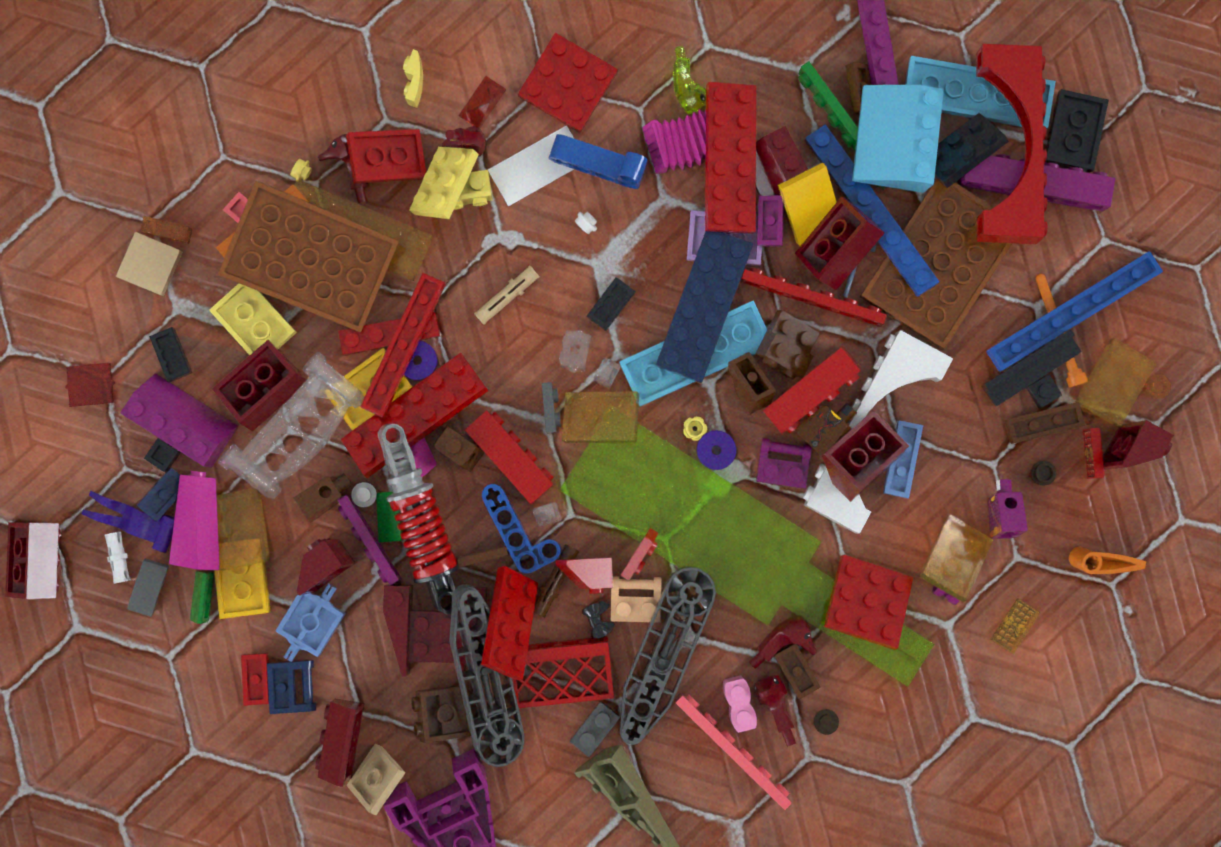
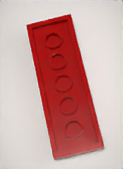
(730, 158)
(417, 412)

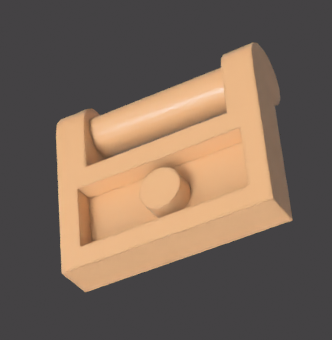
(635, 607)

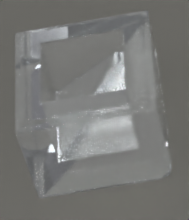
(606, 372)
(547, 514)

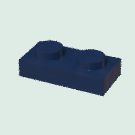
(161, 495)

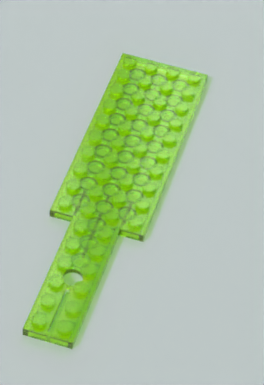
(715, 526)

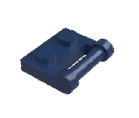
(283, 688)

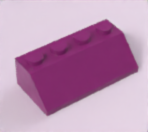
(180, 420)

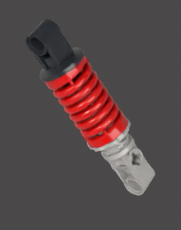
(420, 518)

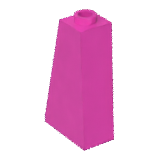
(196, 524)

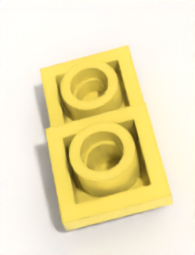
(414, 72)

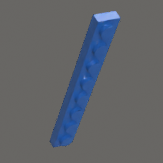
(861, 195)
(1074, 311)

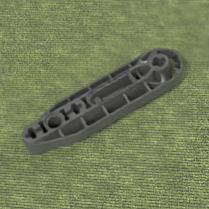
(657, 666)
(494, 721)

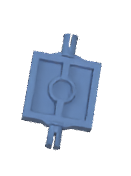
(310, 623)

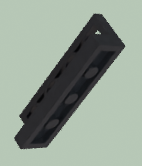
(1032, 368)

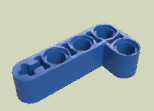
(598, 161)
(515, 525)

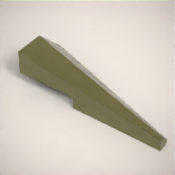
(619, 781)

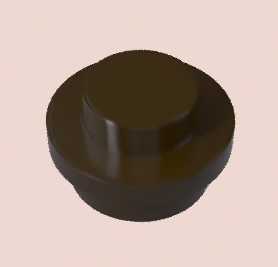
(1043, 473)
(826, 721)

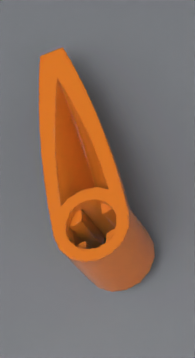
(1103, 562)

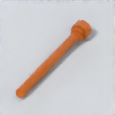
(1074, 375)

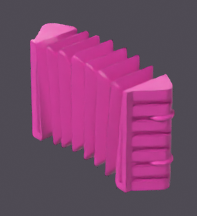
(676, 142)

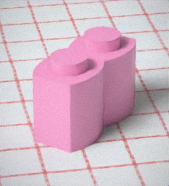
(740, 710)

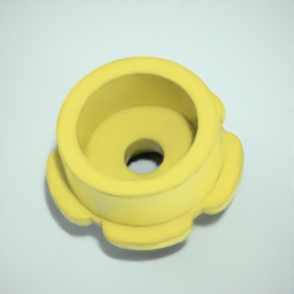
(301, 170)
(701, 428)

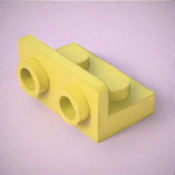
(476, 190)

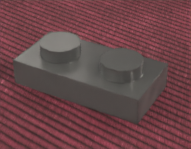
(550, 396)
(594, 729)

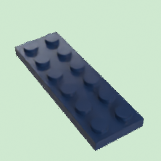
(704, 305)

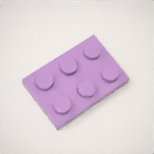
(697, 232)

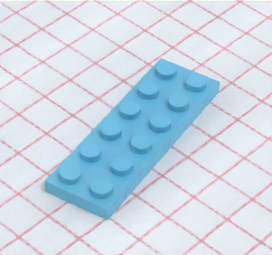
(968, 94)
(740, 334)

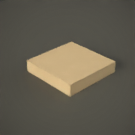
(149, 264)
(375, 779)

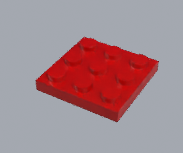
(567, 82)
(868, 602)

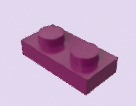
(770, 221)

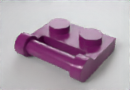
(780, 471)

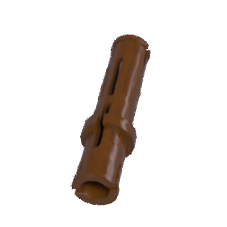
(553, 584)

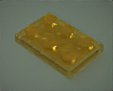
(1116, 382)
(600, 417)
(241, 529)
(956, 558)

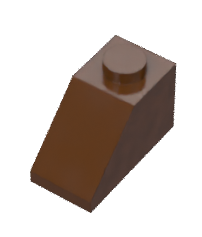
(751, 383)

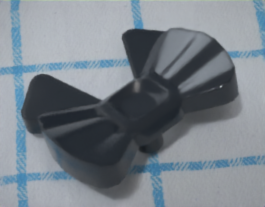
(593, 613)

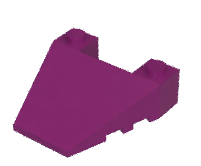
(450, 816)

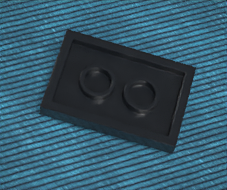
(1076, 130)
(967, 149)

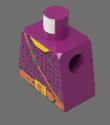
(1006, 512)

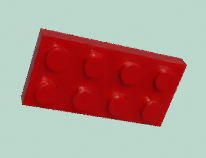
(510, 623)

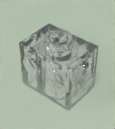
(572, 361)

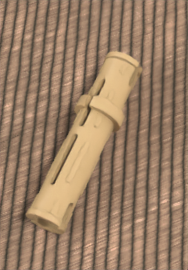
(528, 275)

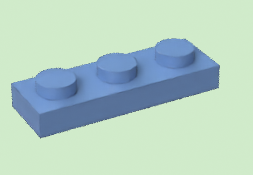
(901, 472)

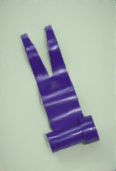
(135, 522)

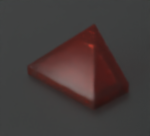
(482, 102)

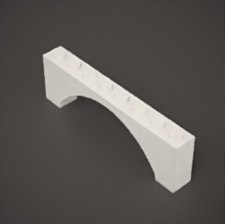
(903, 363)

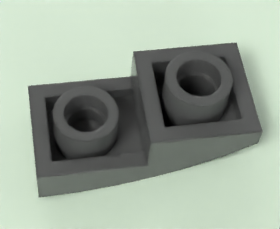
(148, 587)

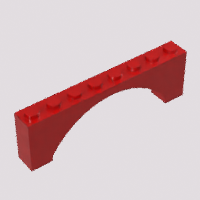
(1018, 76)

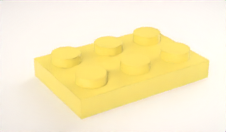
(444, 182)
(251, 319)

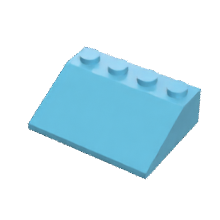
(898, 136)

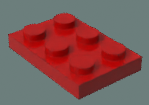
(386, 156)

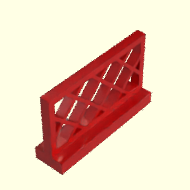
(564, 651)

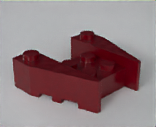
(420, 633)

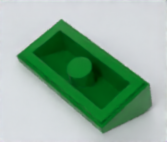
(387, 524)
(202, 597)

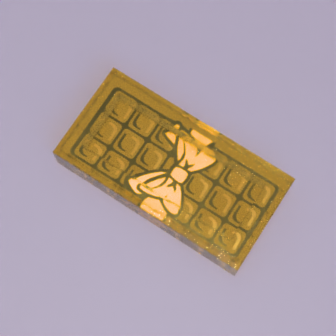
(1015, 626)

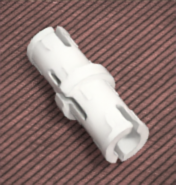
(117, 557)

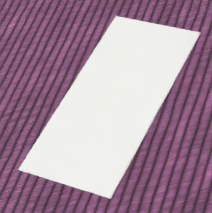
(528, 169)

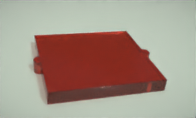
(90, 384)

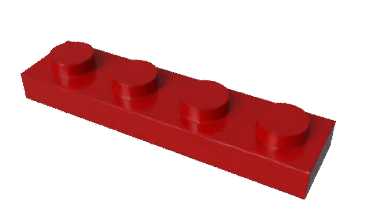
(379, 336)

